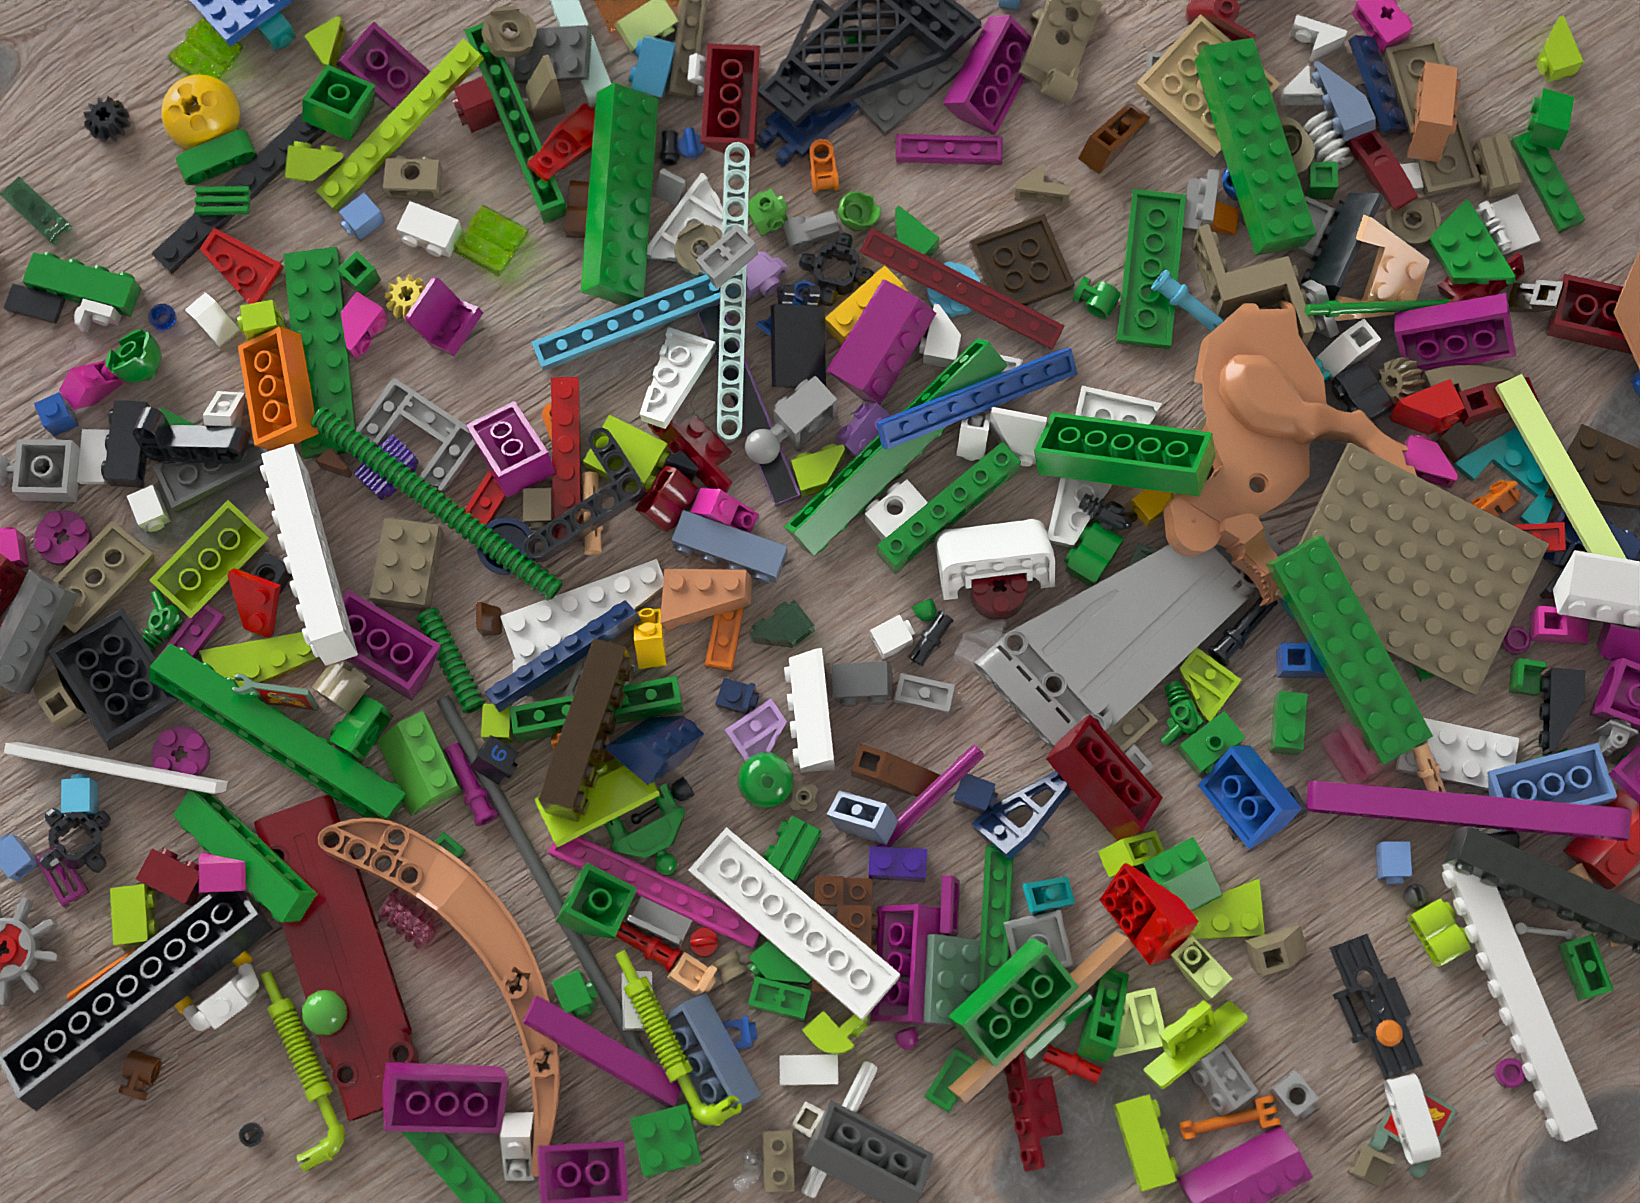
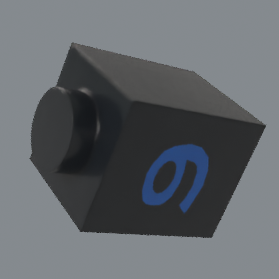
(495, 760)

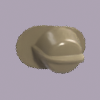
(1299, 143)

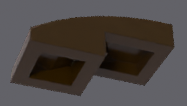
(1535, 297)

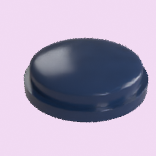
(514, 532)

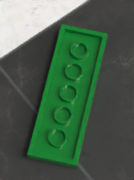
(1151, 248)

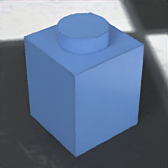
(361, 217)
(16, 857)
(1393, 862)

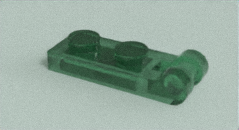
(35, 209)

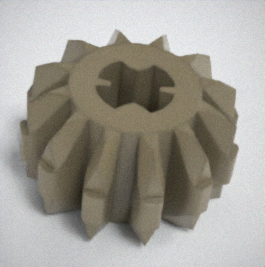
(1401, 378)

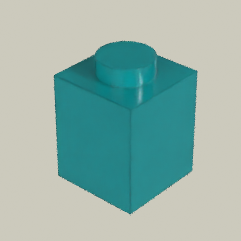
(277, 31)

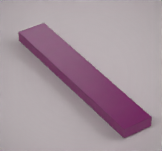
(601, 1051)

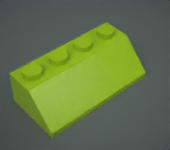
(206, 558)
(613, 795)

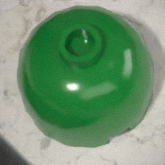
(135, 358)
(765, 780)

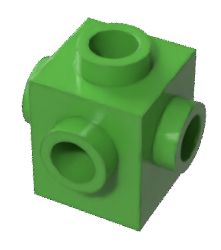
(767, 211)

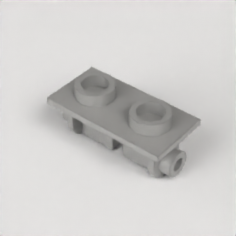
(1614, 735)

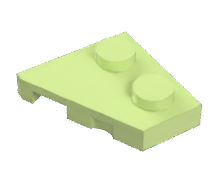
(1140, 1023)

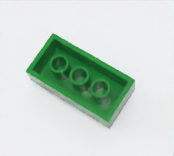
(1013, 1001)

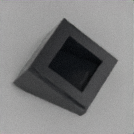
(683, 464)

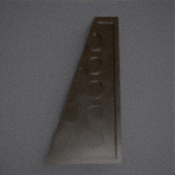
(1606, 468)

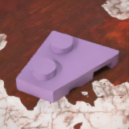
(757, 730)

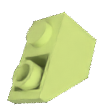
(1200, 968)

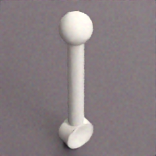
(1521, 928)

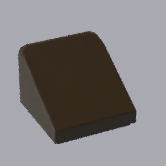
(1456, 441)

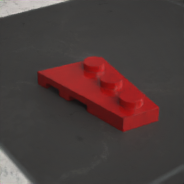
(242, 266)

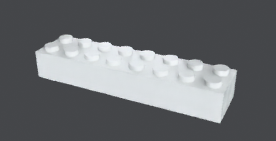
(308, 556)

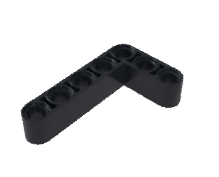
(592, 504)

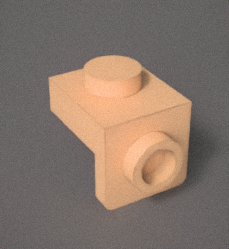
(692, 974)

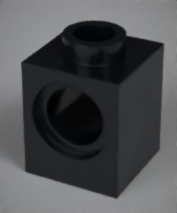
(270, 564)

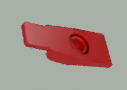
(566, 144)

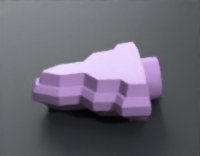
(763, 275)

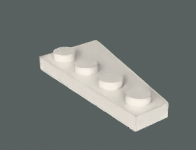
(678, 369)

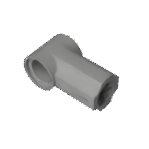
(803, 232)

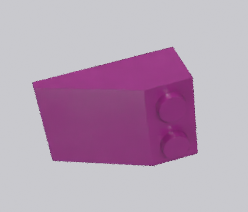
(385, 63)
(511, 449)
(583, 1173)

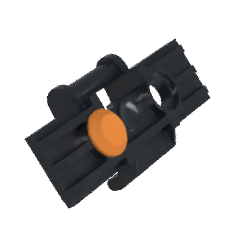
(1385, 1004)

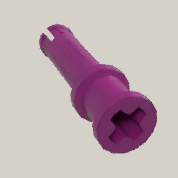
(475, 795)

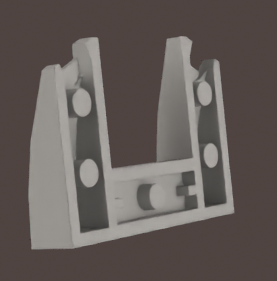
(402, 402)

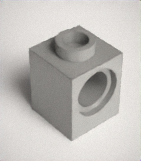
(1281, 1094)

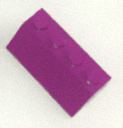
(990, 74)
(1456, 333)
(881, 342)
(389, 647)
(903, 945)
(444, 1098)
(1248, 1172)

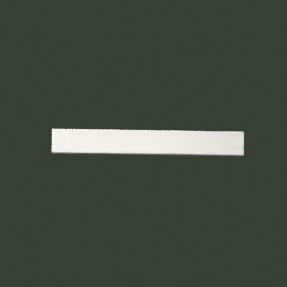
(115, 767)

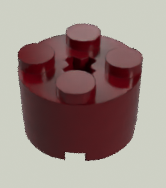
(1000, 604)

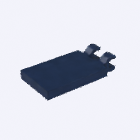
(800, 138)

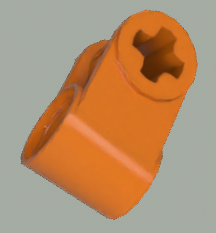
(823, 171)

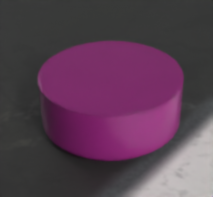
(1509, 1073)

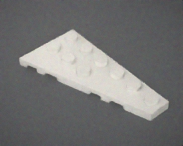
(1068, 519)
(549, 622)

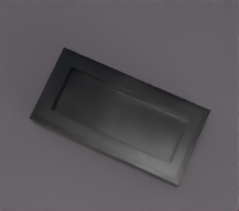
(34, 303)

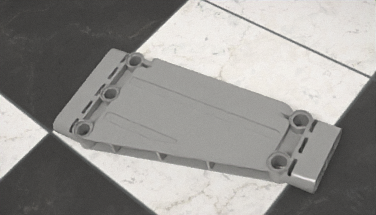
(1115, 639)

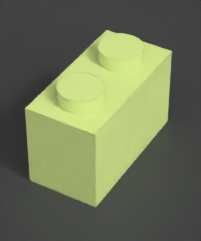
(650, 19)

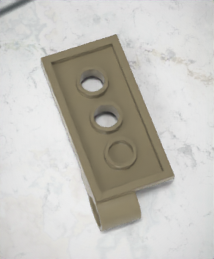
(1055, 64)
(115, 577)

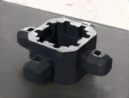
(842, 251)
(60, 827)

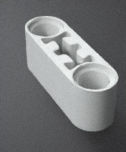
(1412, 1118)

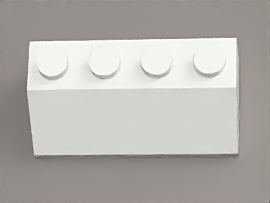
(1600, 589)
(811, 712)

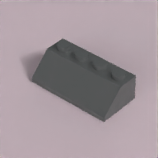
(32, 630)
(868, 1156)

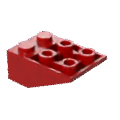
(1148, 914)

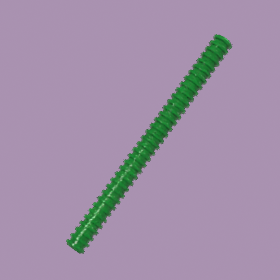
(436, 502)

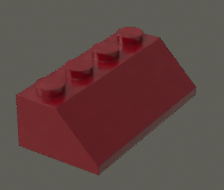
(731, 96)
(1105, 779)

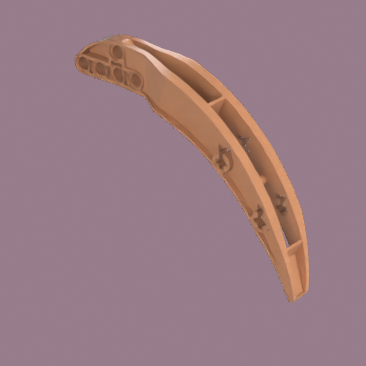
(479, 920)

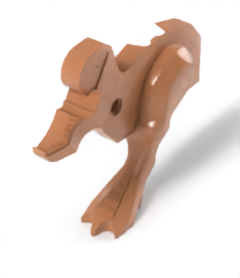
(1264, 411)

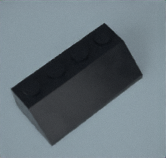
(1341, 244)

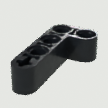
(188, 442)

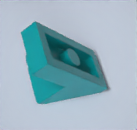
(1048, 894)

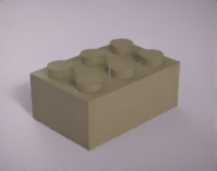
(406, 565)

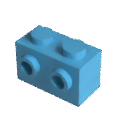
(652, 66)

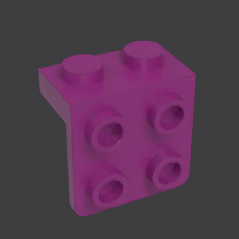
(442, 317)

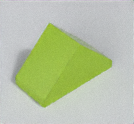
(327, 41)

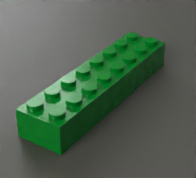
(1254, 146)
(619, 195)
(1349, 649)

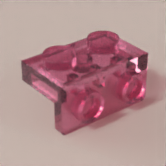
(1350, 755)

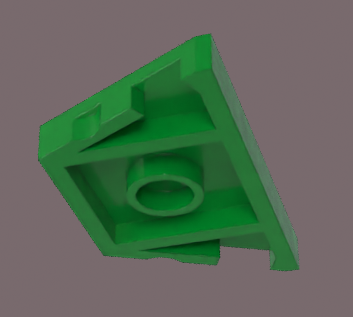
(1468, 249)

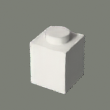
(149, 509)
(892, 636)

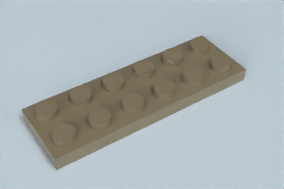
(1456, 166)

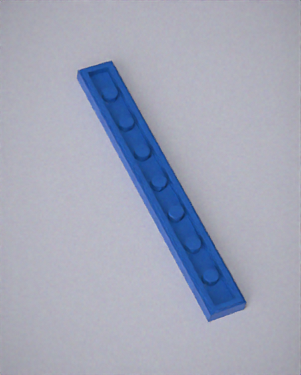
(976, 398)

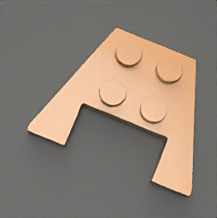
(1395, 273)

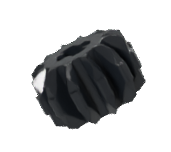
(114, 114)

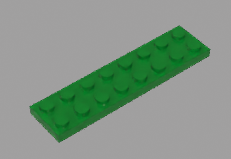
(315, 313)

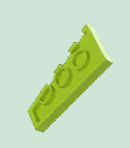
(260, 659)

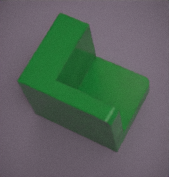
(1322, 180)
(1526, 676)

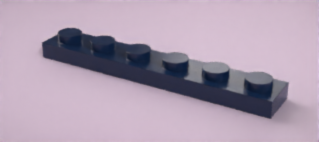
(561, 656)

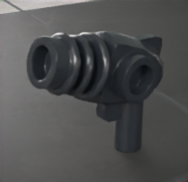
(1109, 515)

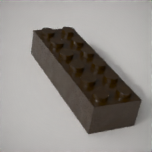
(586, 731)

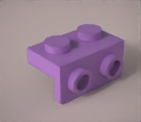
(862, 428)

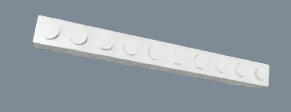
(1521, 1005)

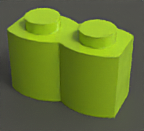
(1439, 932)

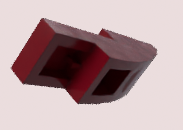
(1382, 169)

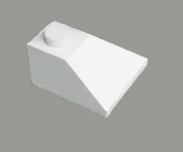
(1018, 432)

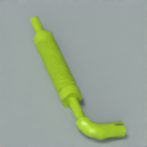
(667, 1046)
(312, 1077)

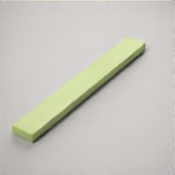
(1558, 468)

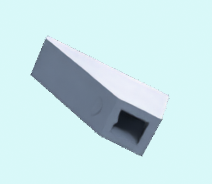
(1348, 105)

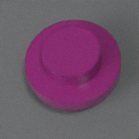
(1516, 640)

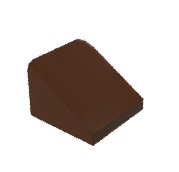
(333, 463)
(488, 619)

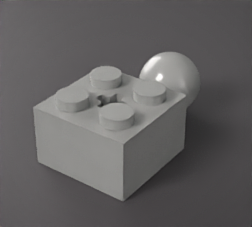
(795, 420)
(43, 470)

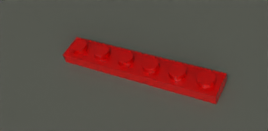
(565, 447)

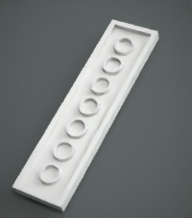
(794, 923)

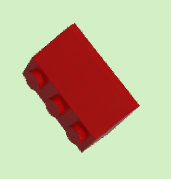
(1610, 859)

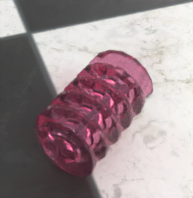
(407, 920)

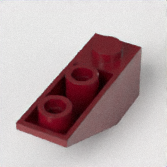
(1484, 402)

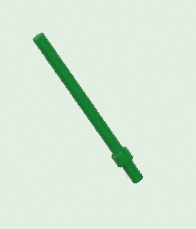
(1335, 308)

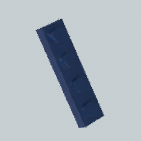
(1378, 84)

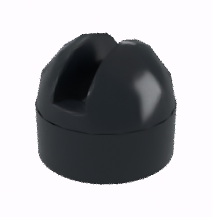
(254, 1139)

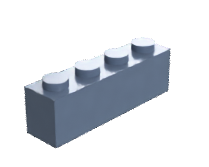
(729, 547)

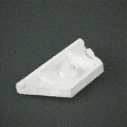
(697, 206)

